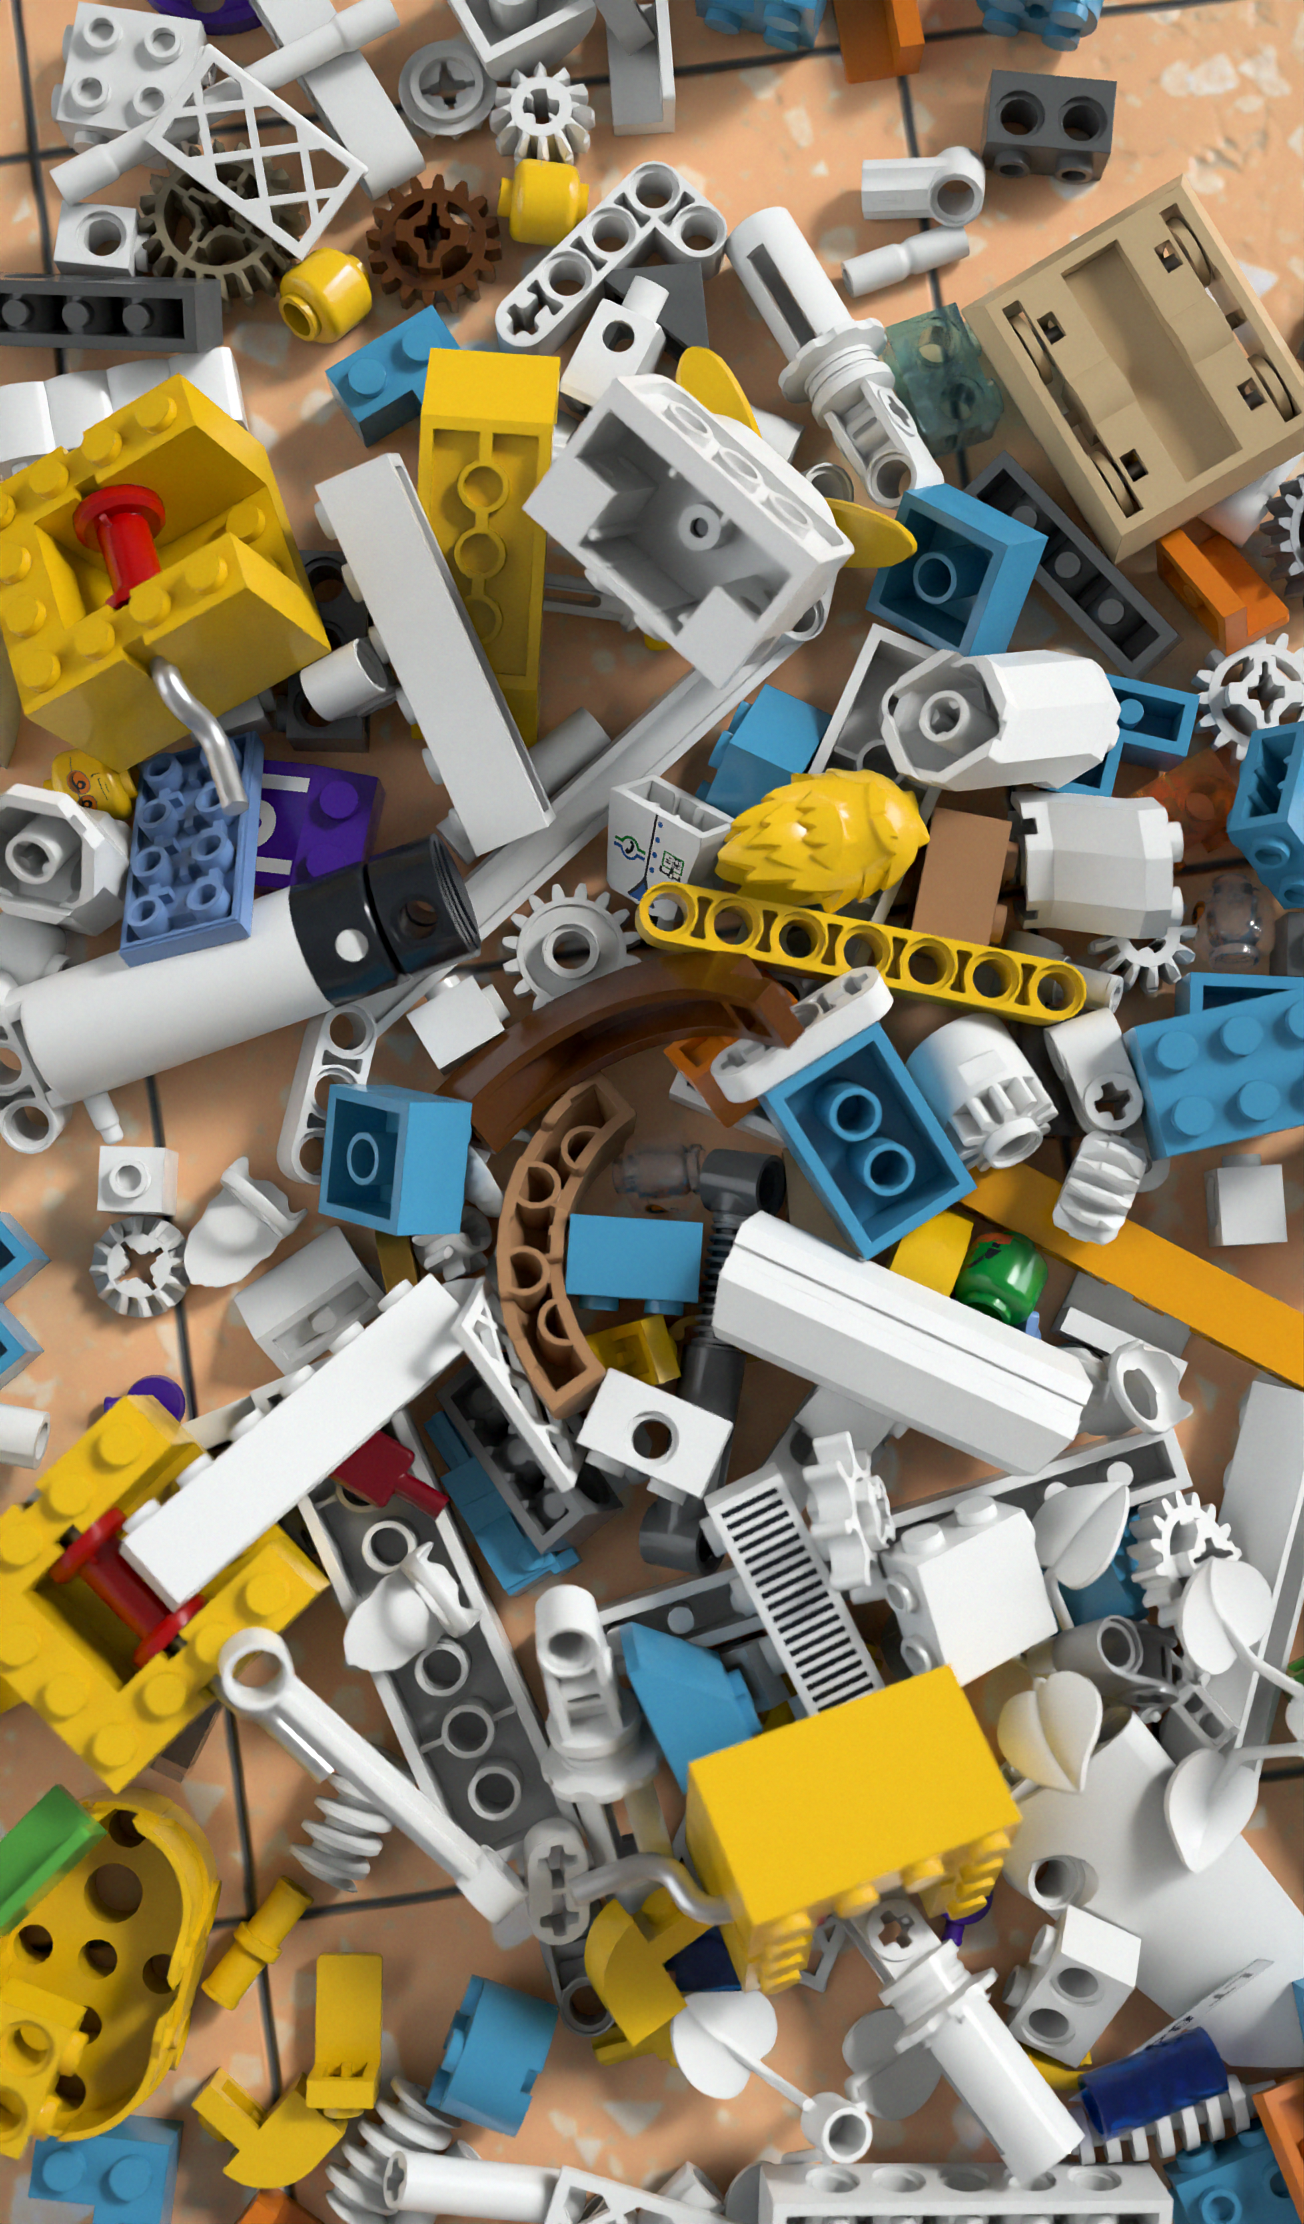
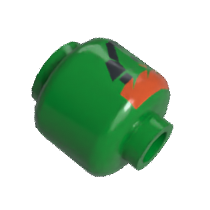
(1002, 1277)

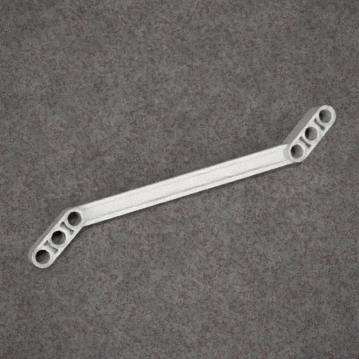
(523, 866)

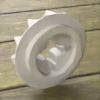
(422, 78)
(111, 1261)

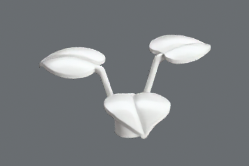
(1056, 1725)
(1211, 1796)
(728, 2033)

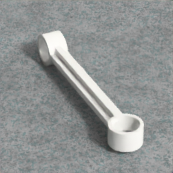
(476, 1869)

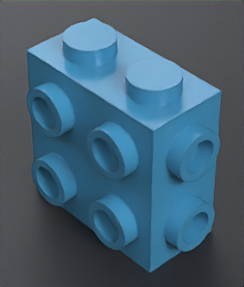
(1270, 811)
(1230, 2182)

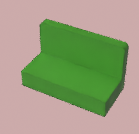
(42, 1852)

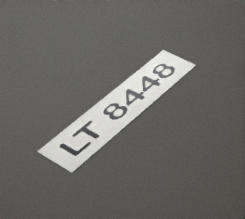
(1202, 2007)

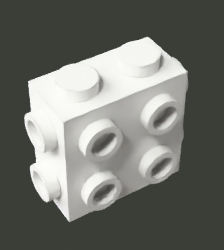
(123, 73)
(968, 1589)

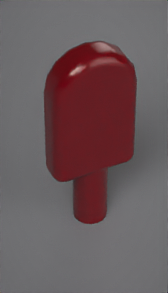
(381, 1471)

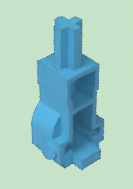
(490, 1519)

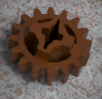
(408, 234)

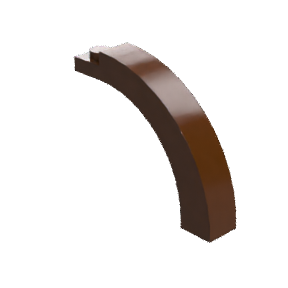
(610, 1021)

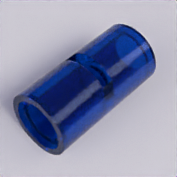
(1153, 2083)

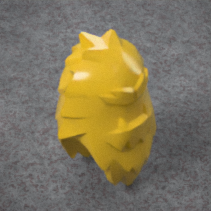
(824, 840)

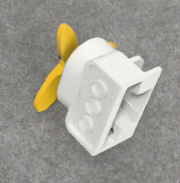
(701, 518)

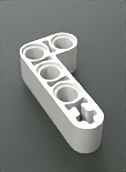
(580, 259)

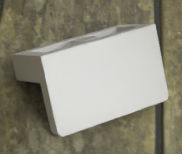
(643, 82)
(309, 1301)
(1109, 1318)

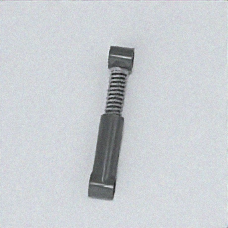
(712, 1370)

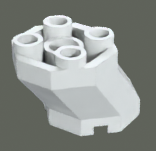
(1001, 720)
(61, 860)
(1095, 864)

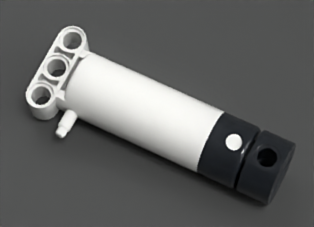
(305, 956)

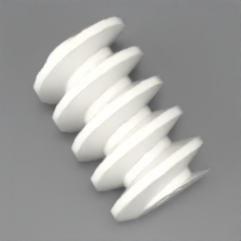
(347, 1831)
(406, 2127)

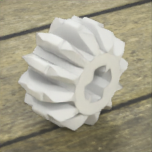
(538, 98)
(1145, 963)
(1099, 1187)

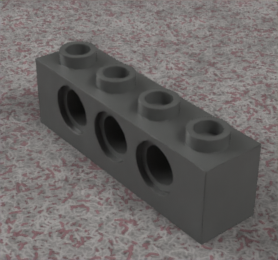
(110, 312)
(1080, 573)

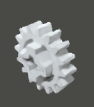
(1232, 702)
(1171, 1544)

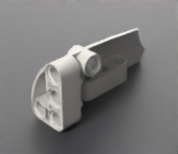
(1196, 1930)

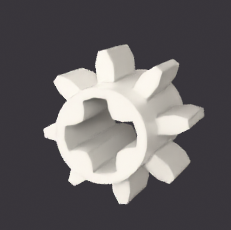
(456, 1253)

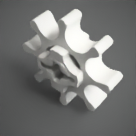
(849, 1517)

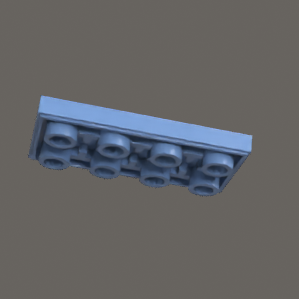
(188, 859)

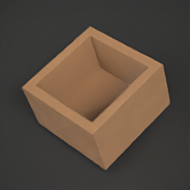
(961, 878)

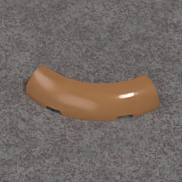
(545, 1188)

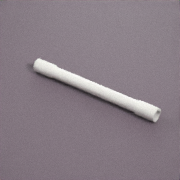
(342, 34)

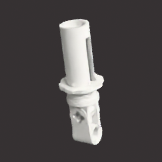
(830, 356)
(598, 1737)
(964, 2036)

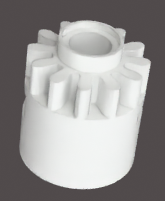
(982, 1091)

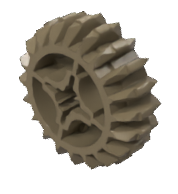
(184, 196)

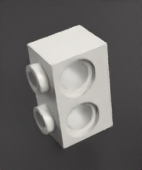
(1071, 1985)

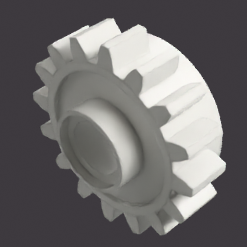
(563, 921)

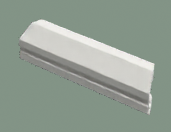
(898, 1347)

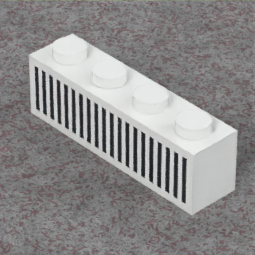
(790, 1591)

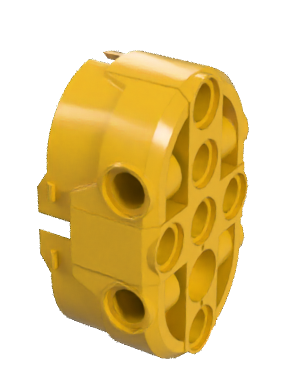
(139, 2012)

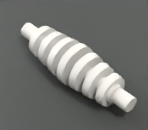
(1234, 2105)

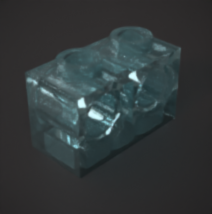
(928, 384)

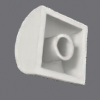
(523, 31)

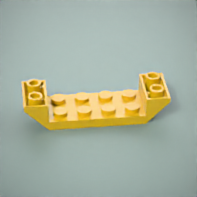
(479, 462)

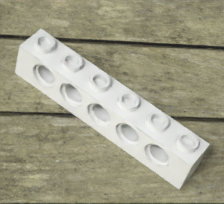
(961, 2194)

